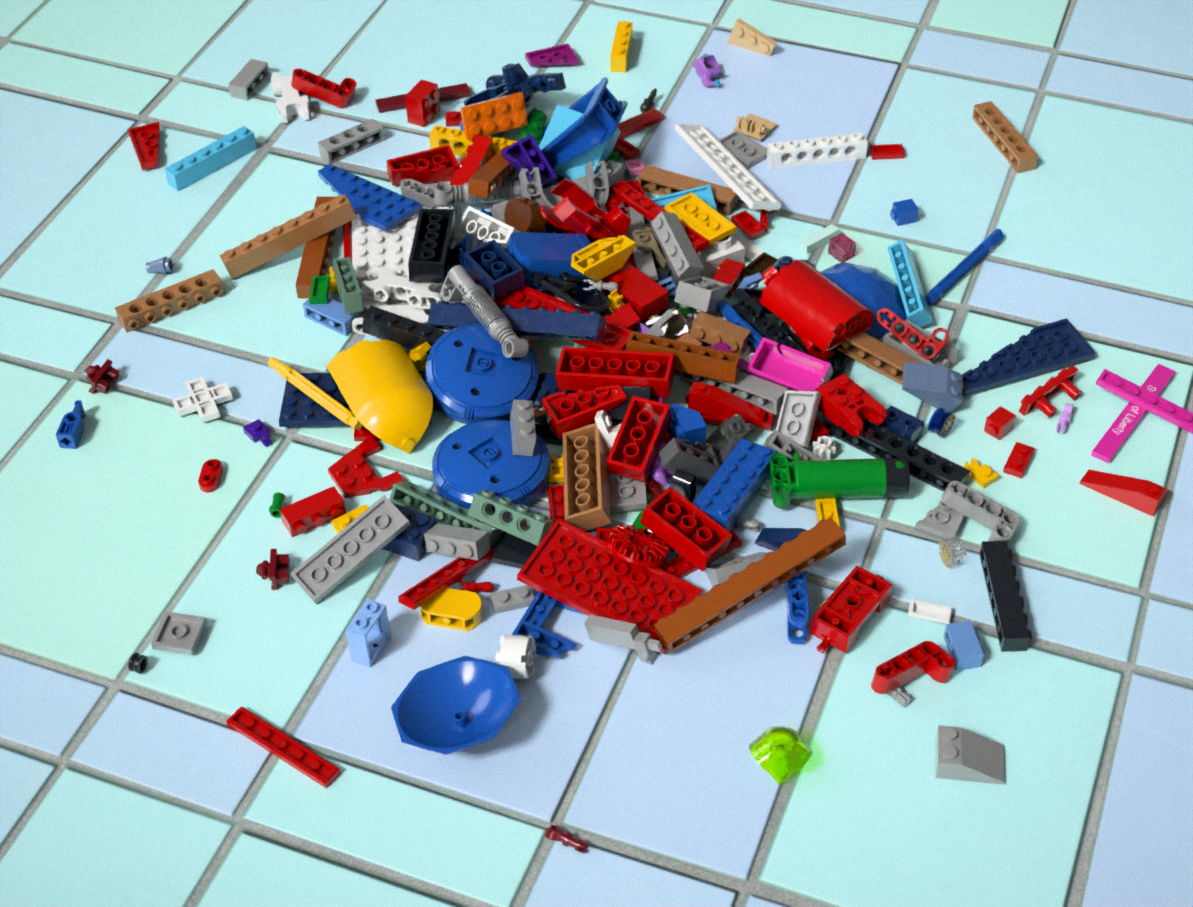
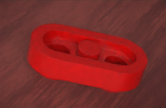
(210, 475)

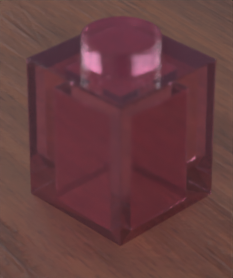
(842, 248)

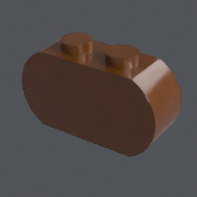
(524, 215)

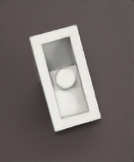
(607, 432)

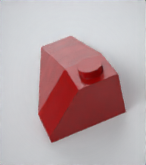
(717, 402)

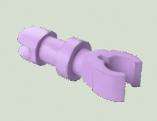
(1065, 418)

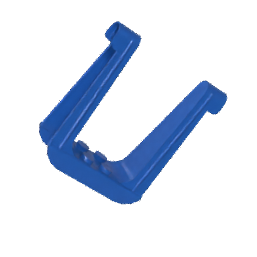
(596, 125)

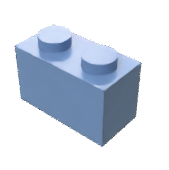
(964, 645)

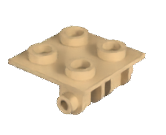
(754, 126)

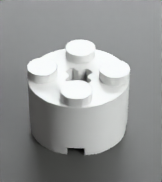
(518, 655)

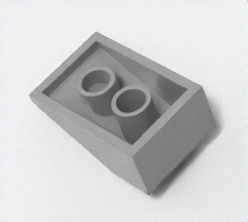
(701, 293)
(967, 756)

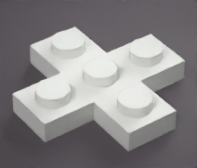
(202, 399)

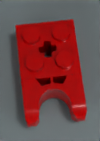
(849, 404)

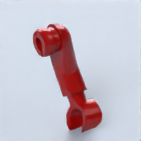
(764, 217)

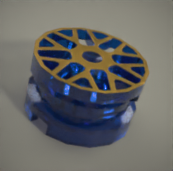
(941, 422)

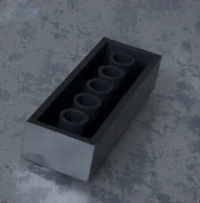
(432, 245)

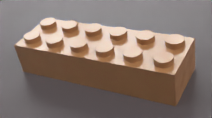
(586, 478)

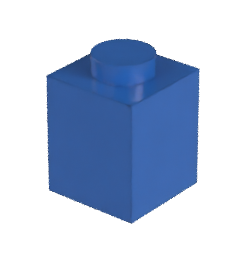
(904, 212)

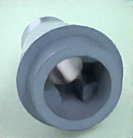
(162, 265)

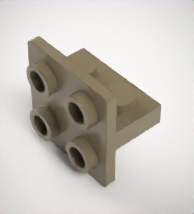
(674, 327)

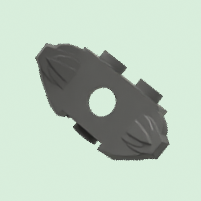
(728, 435)

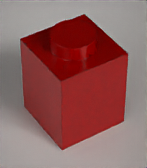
(999, 423)

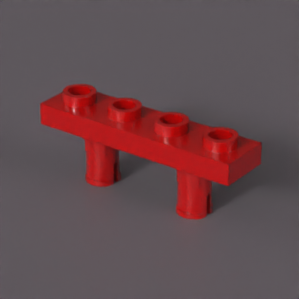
(1039, 397)

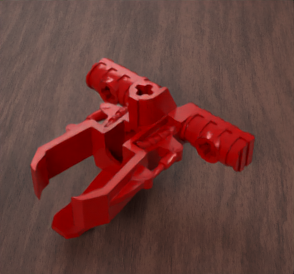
(583, 214)

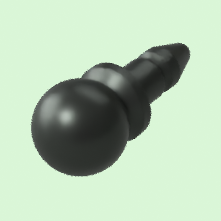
(648, 102)

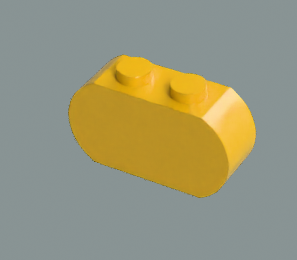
(453, 610)

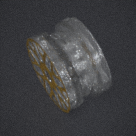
(952, 552)

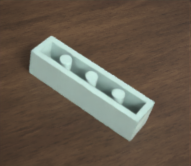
(818, 239)

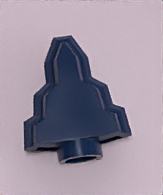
(545, 387)

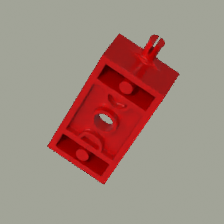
(839, 622)

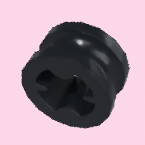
(138, 663)

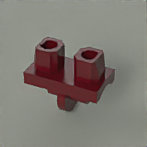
(98, 375)
(272, 570)

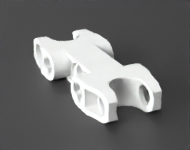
(291, 103)
(394, 286)
(406, 311)

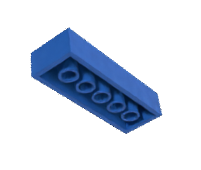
(735, 483)

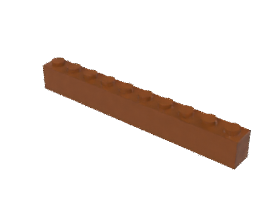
(750, 584)

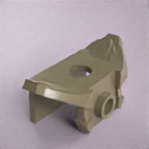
(646, 241)

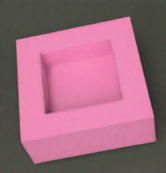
(634, 167)

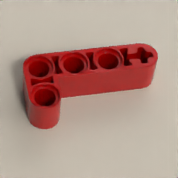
(323, 89)
(909, 332)
(920, 659)

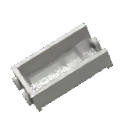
(947, 357)

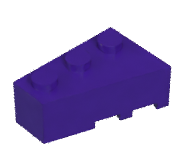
(529, 155)

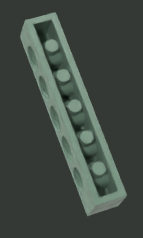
(445, 511)

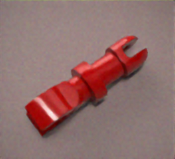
(473, 586)

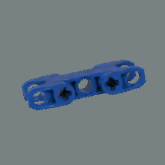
(797, 607)

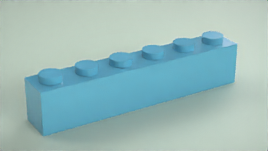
(210, 158)
(909, 284)

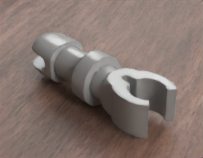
(600, 285)
(752, 524)

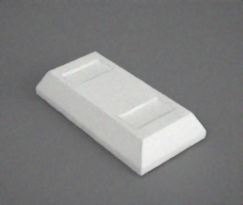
(929, 612)

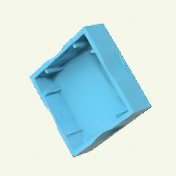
(575, 167)

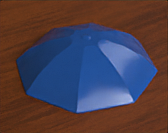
(871, 289)
(455, 705)

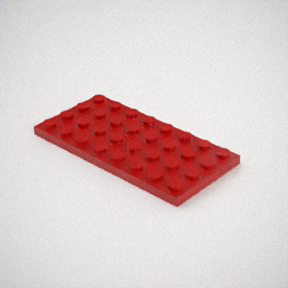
(596, 582)

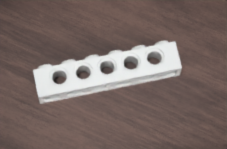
(816, 151)

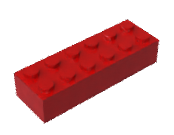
(603, 367)

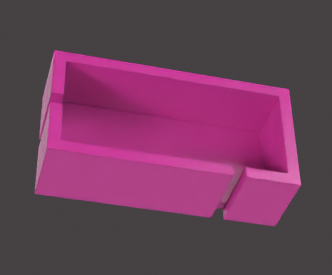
(791, 370)

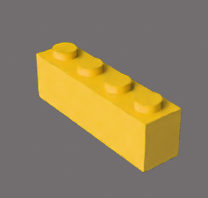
(621, 46)

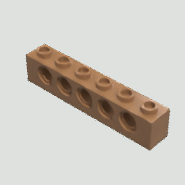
(1004, 137)
(169, 300)

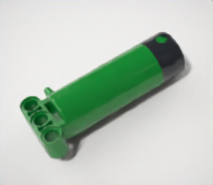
(836, 479)

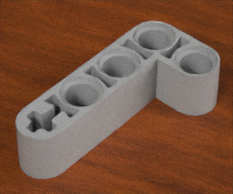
(422, 193)
(981, 510)

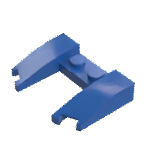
(533, 621)

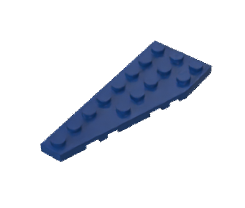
(369, 200)

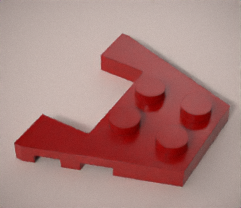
(354, 474)

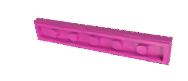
(1146, 400)

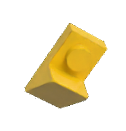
(418, 356)

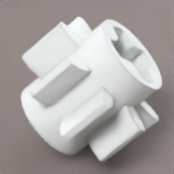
(824, 447)

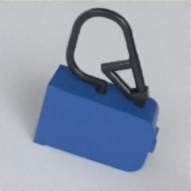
(548, 264)

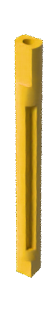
(315, 393)

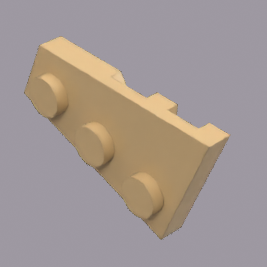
(750, 38)

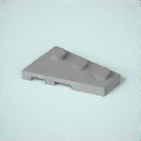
(941, 522)

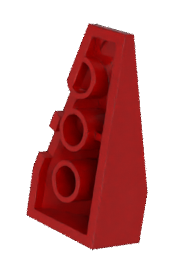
(579, 409)
(1128, 490)

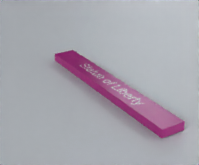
(1131, 416)

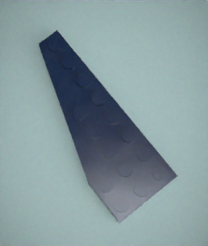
(1039, 352)

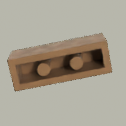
(715, 330)

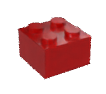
(422, 103)

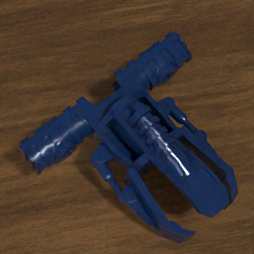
(516, 80)

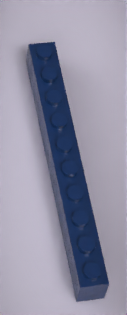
(526, 321)

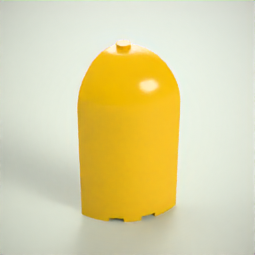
(384, 391)

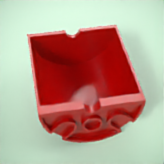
(815, 306)

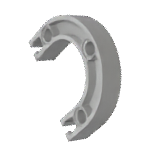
(598, 193)

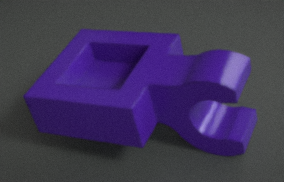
(258, 431)

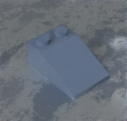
(933, 384)

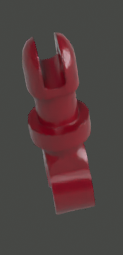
(556, 834)

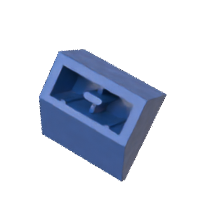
(687, 424)

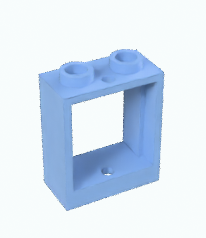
(367, 630)

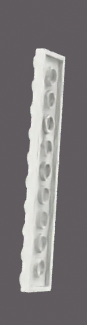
(727, 167)

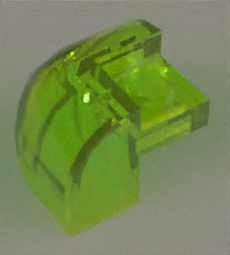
(780, 752)

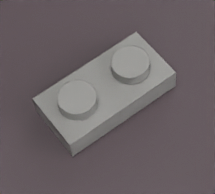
(511, 599)

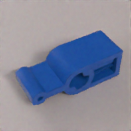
(71, 427)

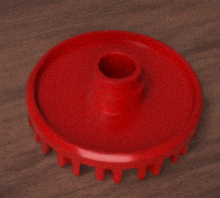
(637, 546)

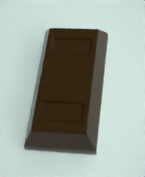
(760, 264)

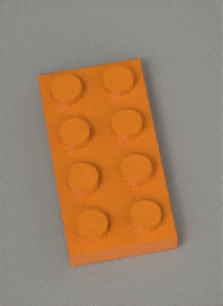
(494, 115)

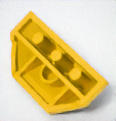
(603, 257)

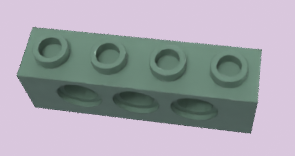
(347, 285)
(482, 510)

